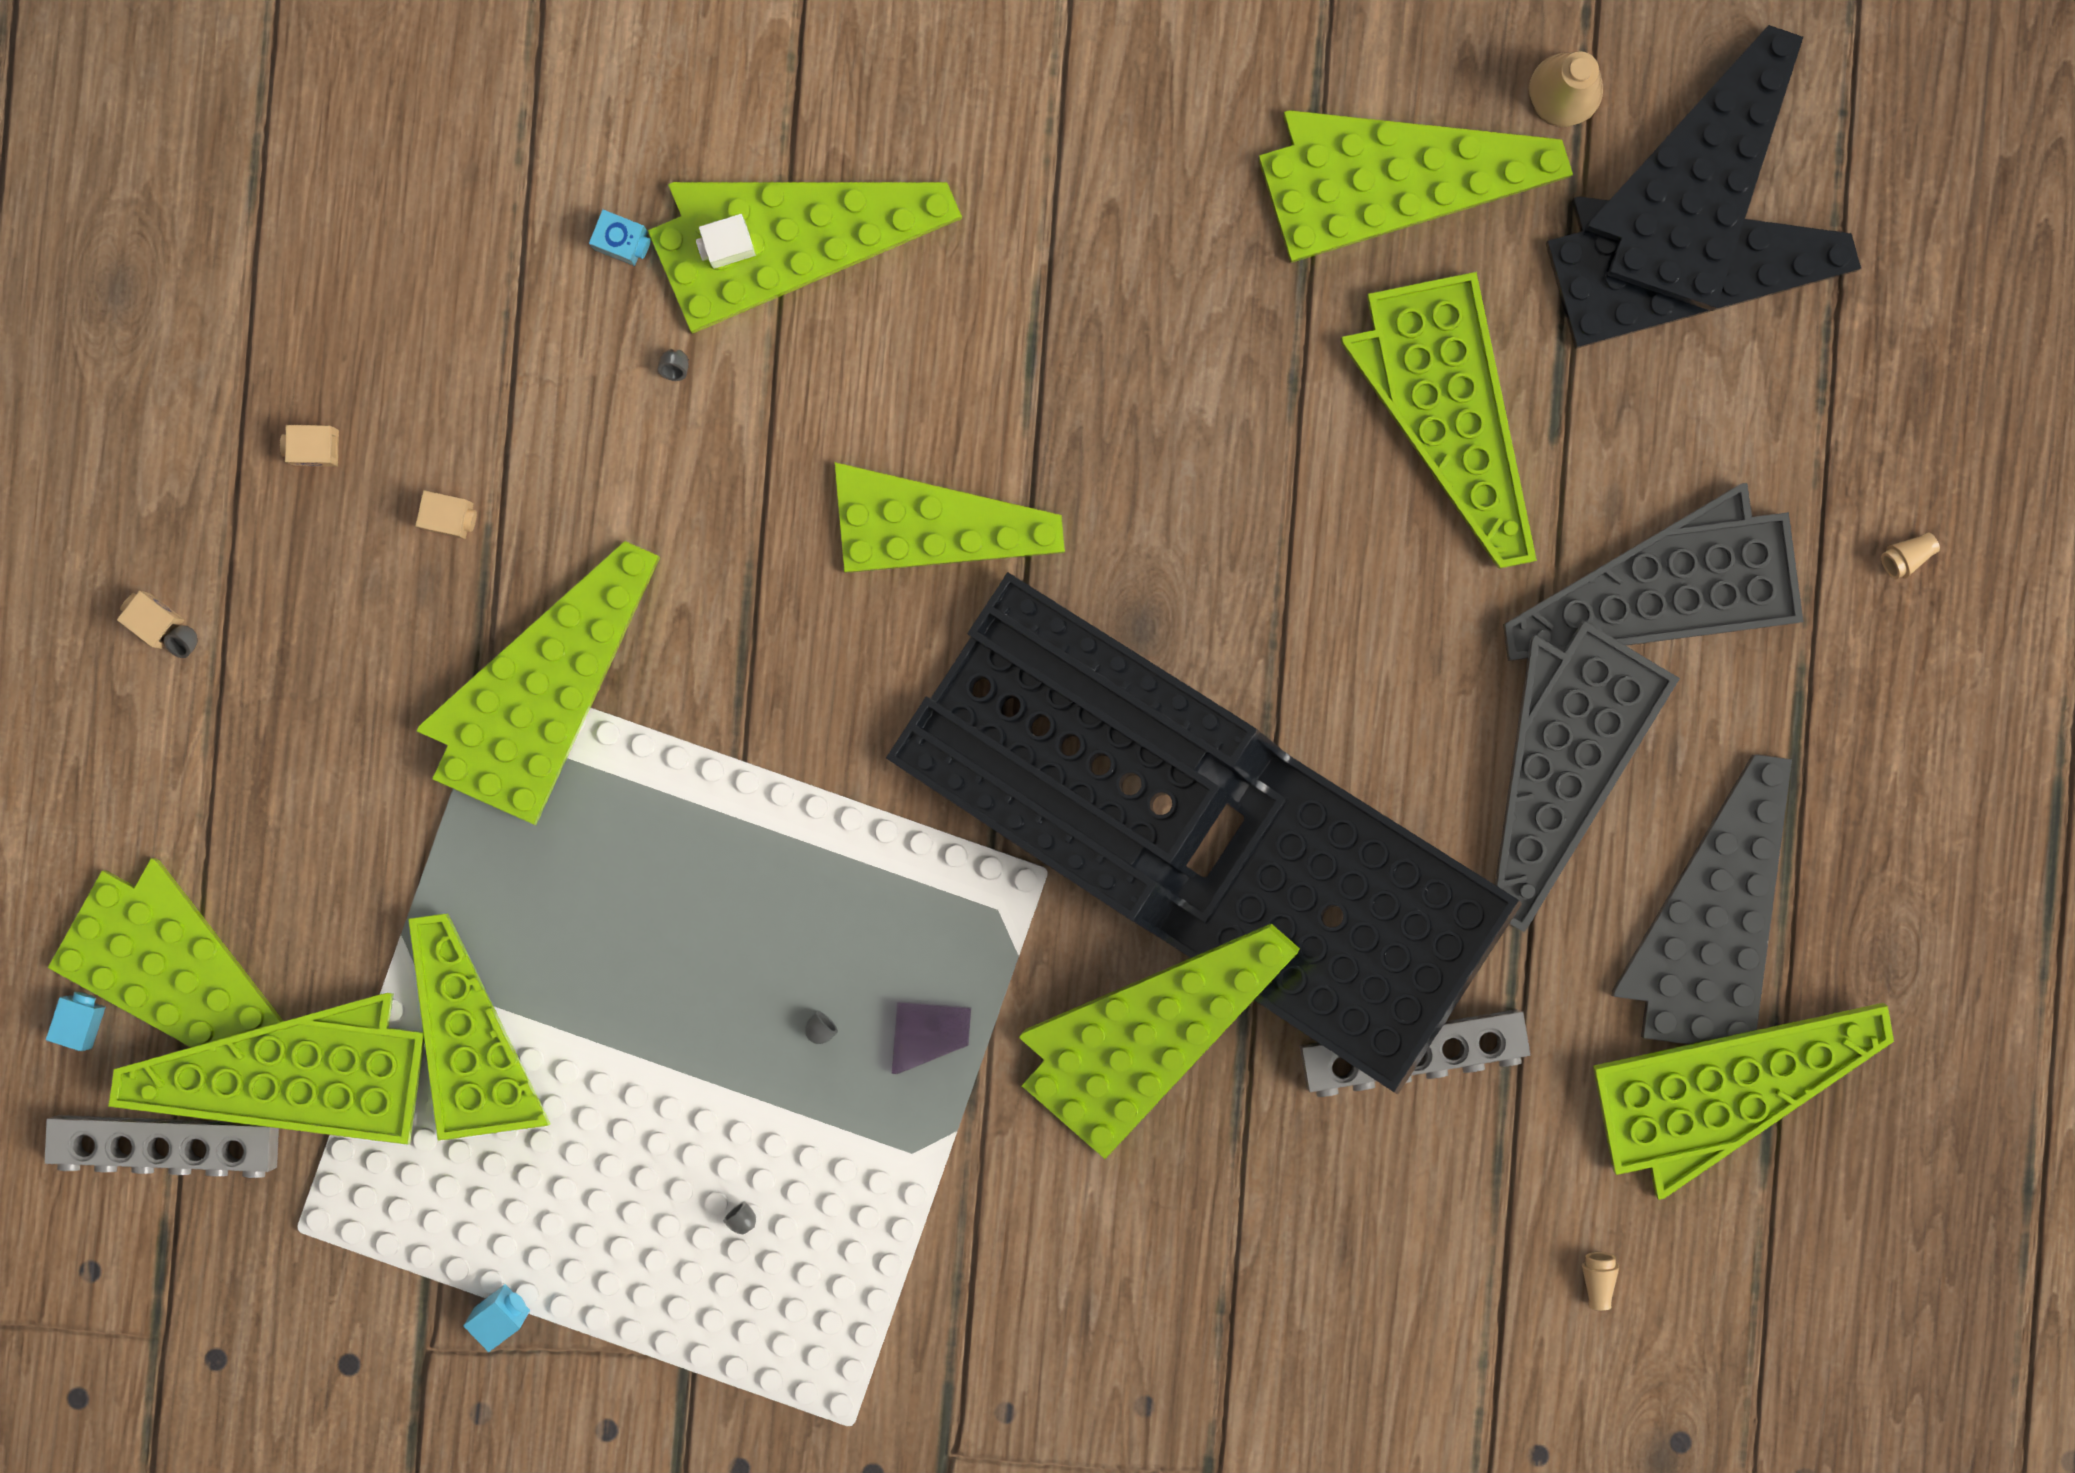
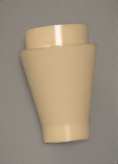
(1907, 556)
(1600, 1278)

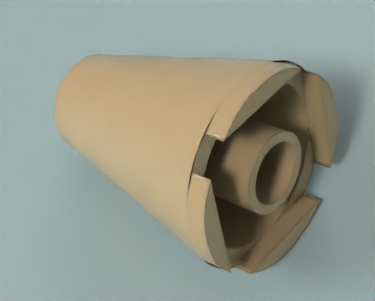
(1566, 88)

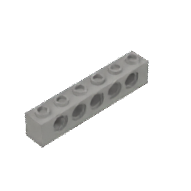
(1510, 1047)
(66, 1133)

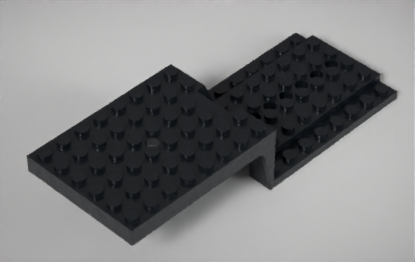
(1410, 912)

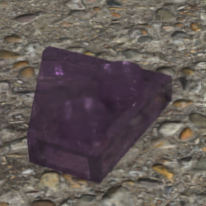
(928, 1033)

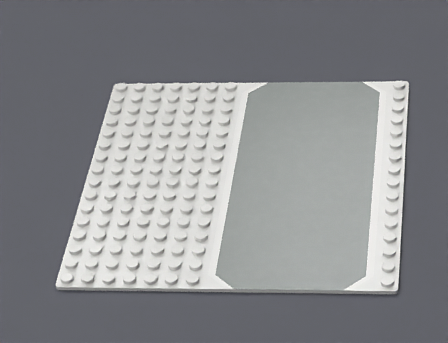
(660, 996)

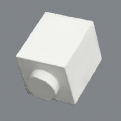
(725, 241)

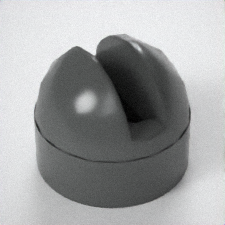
(673, 365)
(181, 641)
(820, 1028)
(741, 1219)

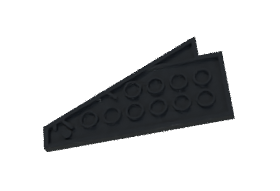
(1692, 194)
(1765, 262)

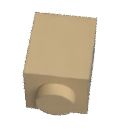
(310, 445)
(446, 515)
(148, 618)

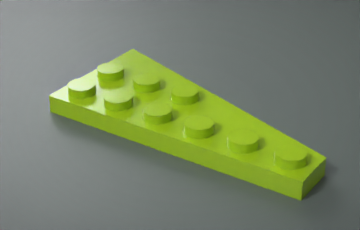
(916, 524)
(470, 1059)

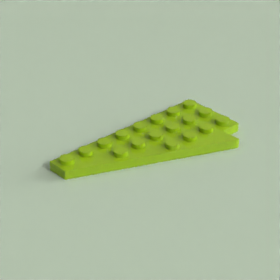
(1375, 177)
(796, 233)
(1443, 389)
(526, 706)
(160, 960)
(1131, 1046)
(307, 1074)
(1708, 1098)

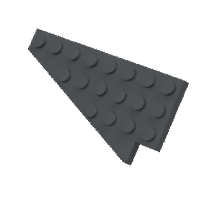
(1689, 580)
(1573, 740)
(1710, 939)

